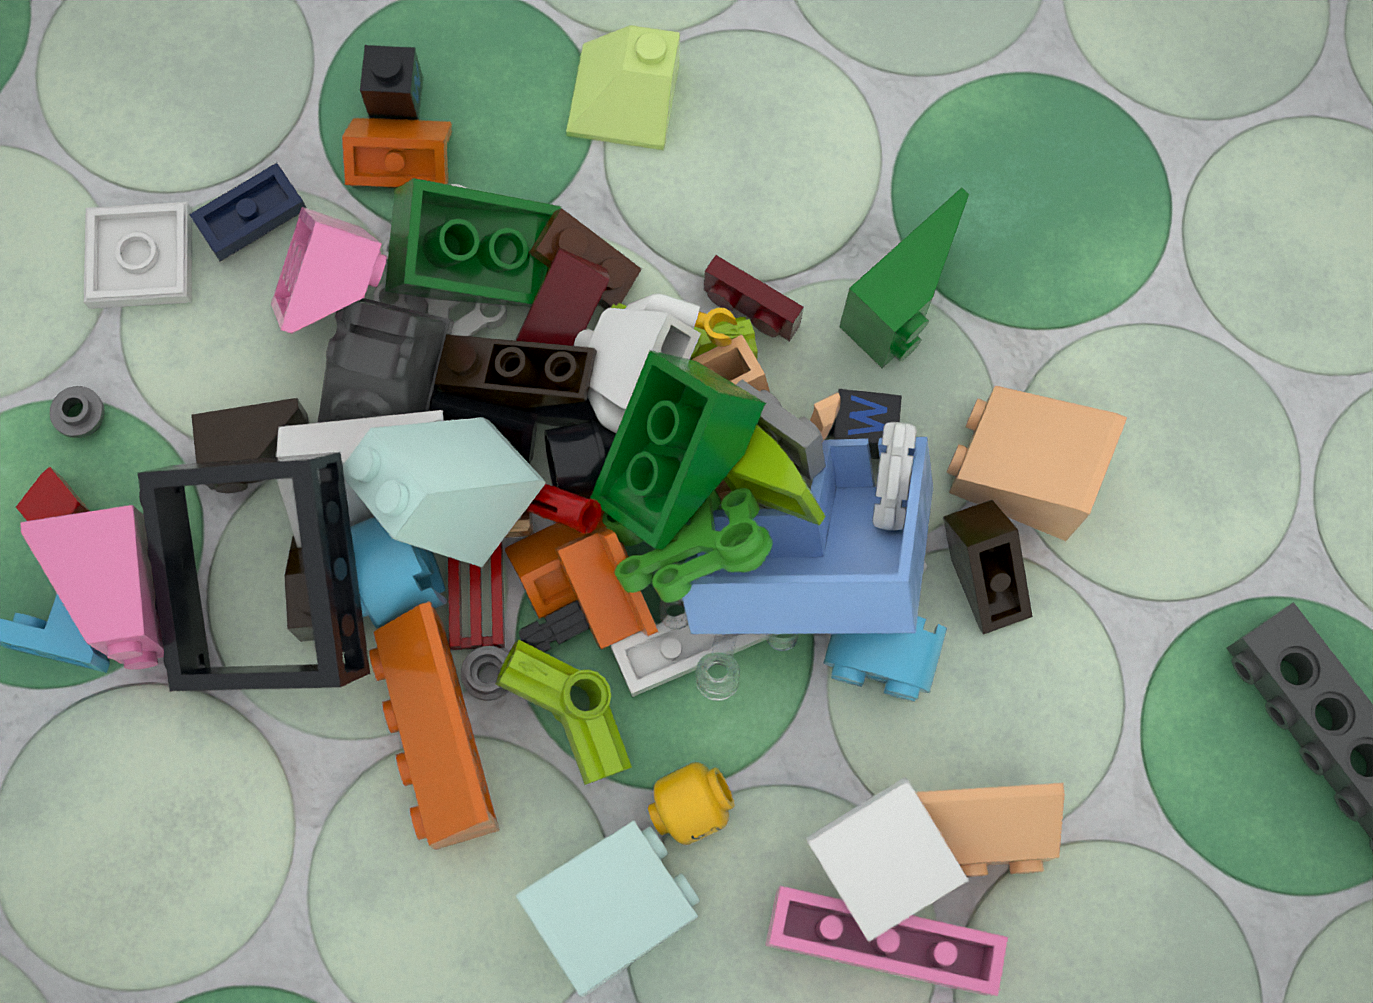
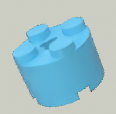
(393, 574)
(898, 659)

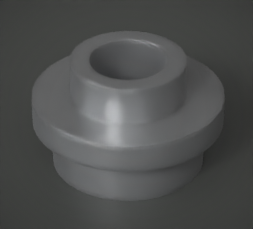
(87, 421)
(472, 666)

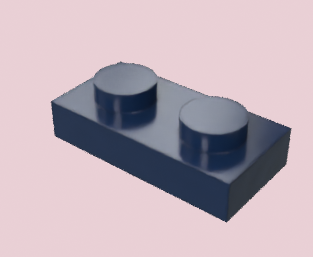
(248, 211)

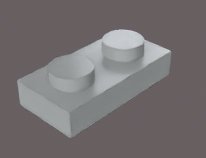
(795, 436)

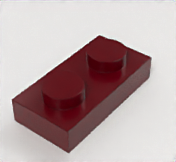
(767, 308)

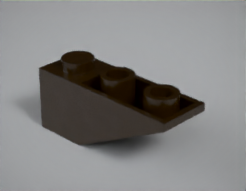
(514, 371)

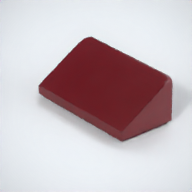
(564, 300)

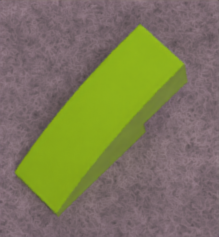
(774, 479)

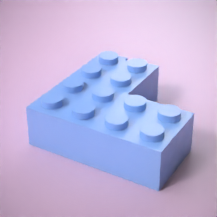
(831, 574)

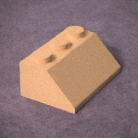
(999, 825)

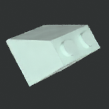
(443, 485)
(609, 906)

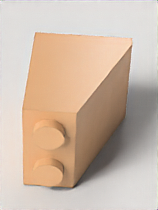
(1036, 458)

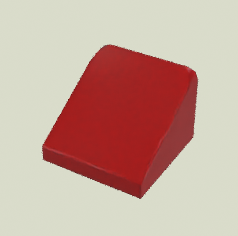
(50, 498)

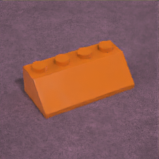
(434, 729)

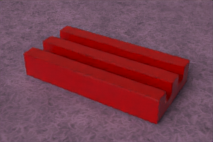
(476, 640)

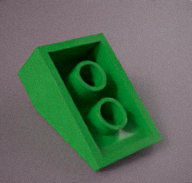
(465, 245)
(892, 299)
(674, 446)

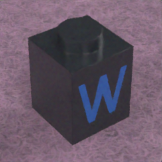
(391, 82)
(864, 416)

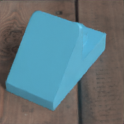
(54, 639)

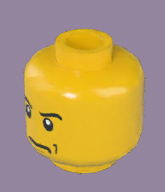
(691, 803)

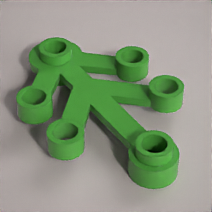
(735, 548)

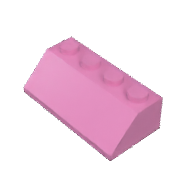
(324, 270)

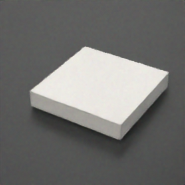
(138, 255)
(887, 859)

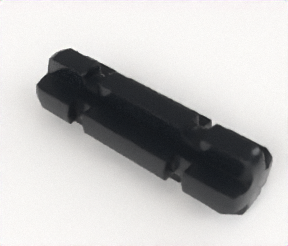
(559, 627)

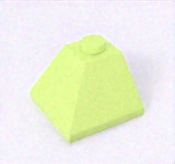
(626, 87)

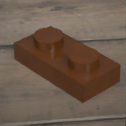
(571, 235)

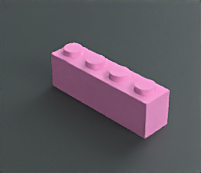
(911, 949)

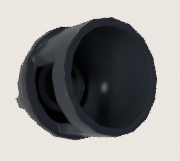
(577, 455)

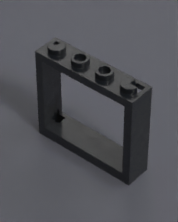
(327, 566)

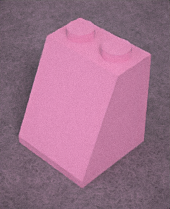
(103, 579)

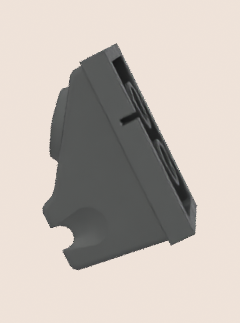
(381, 361)

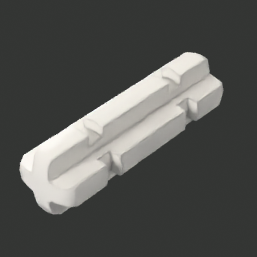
(894, 475)

